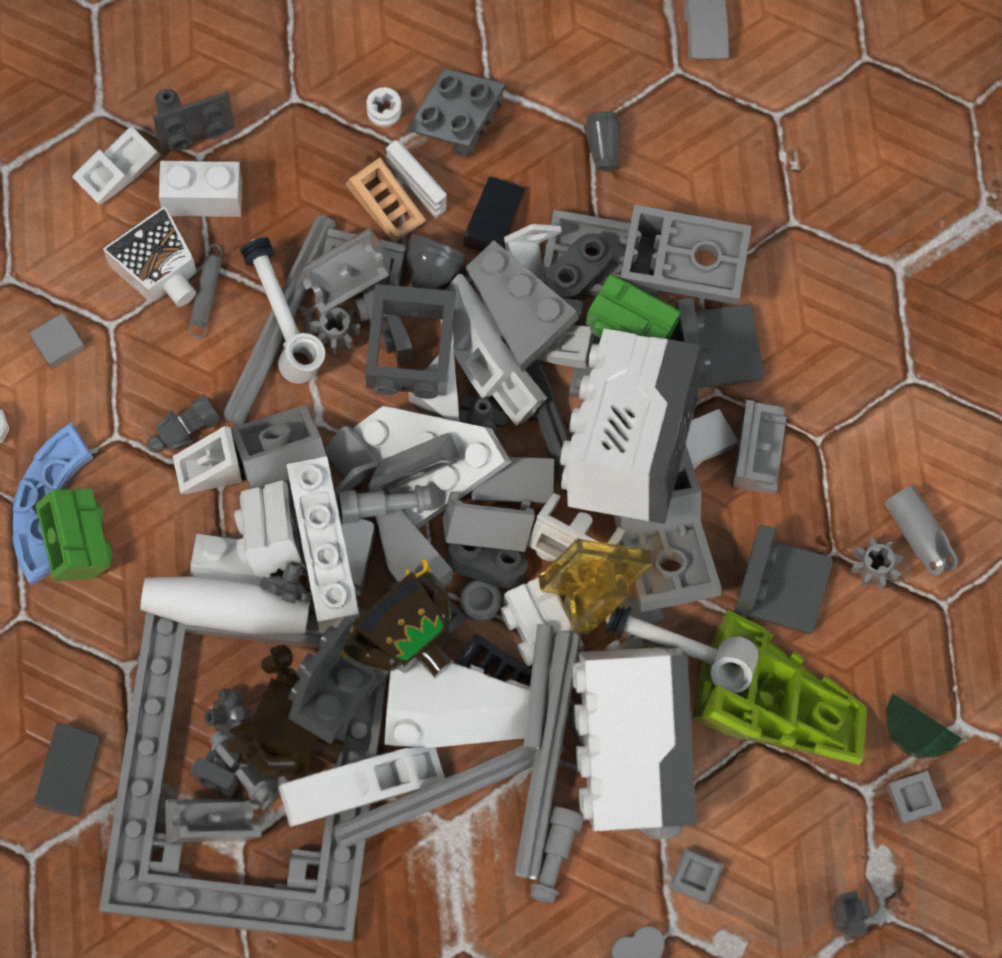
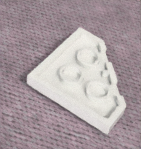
(478, 449)

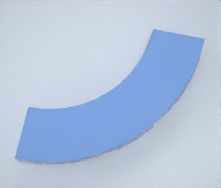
(49, 471)

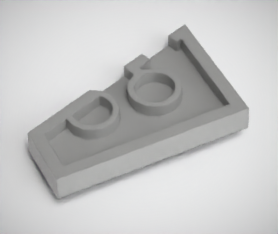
(520, 303)

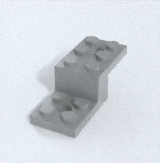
(659, 252)
(676, 540)

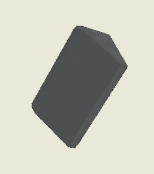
(415, 462)
(67, 770)

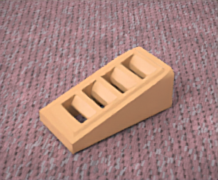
(389, 182)

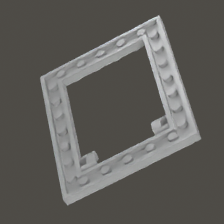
(157, 889)

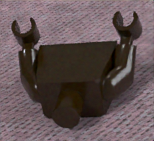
(271, 740)

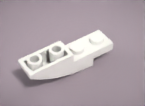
(486, 357)
(360, 784)

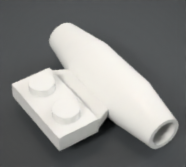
(222, 594)

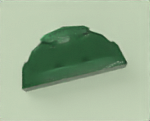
(916, 732)

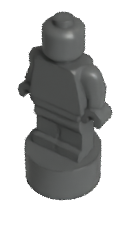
(175, 430)

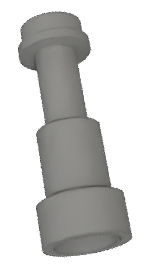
(371, 504)
(563, 828)

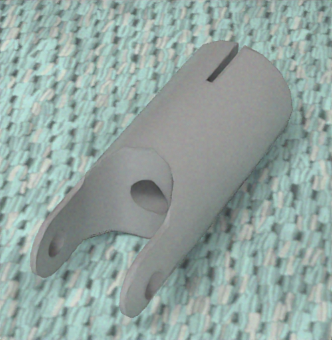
(921, 530)

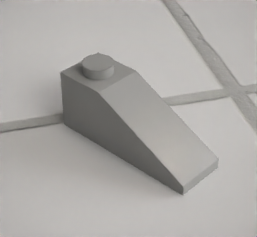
(405, 547)

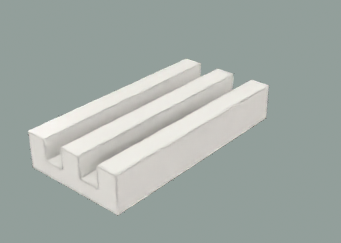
(416, 178)

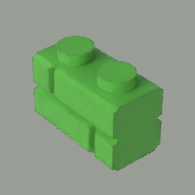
(631, 310)
(73, 534)

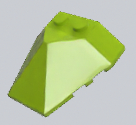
(783, 702)

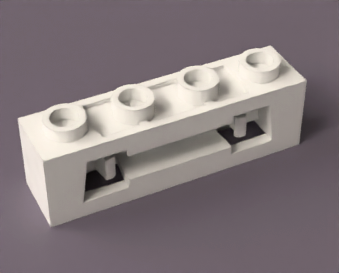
(323, 542)

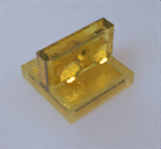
(594, 579)

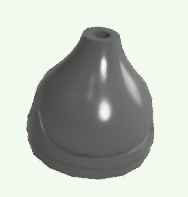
(432, 263)

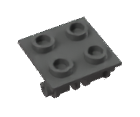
(458, 110)
(181, 125)

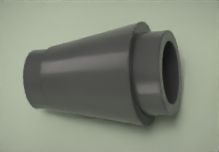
(603, 137)

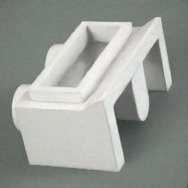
(553, 537)

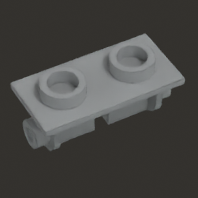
(259, 788)

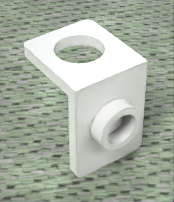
(525, 245)

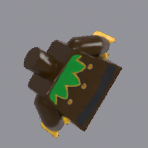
(404, 626)

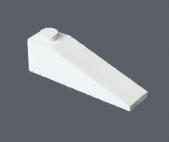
(453, 708)

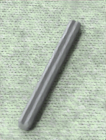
(271, 335)
(548, 757)
(434, 796)

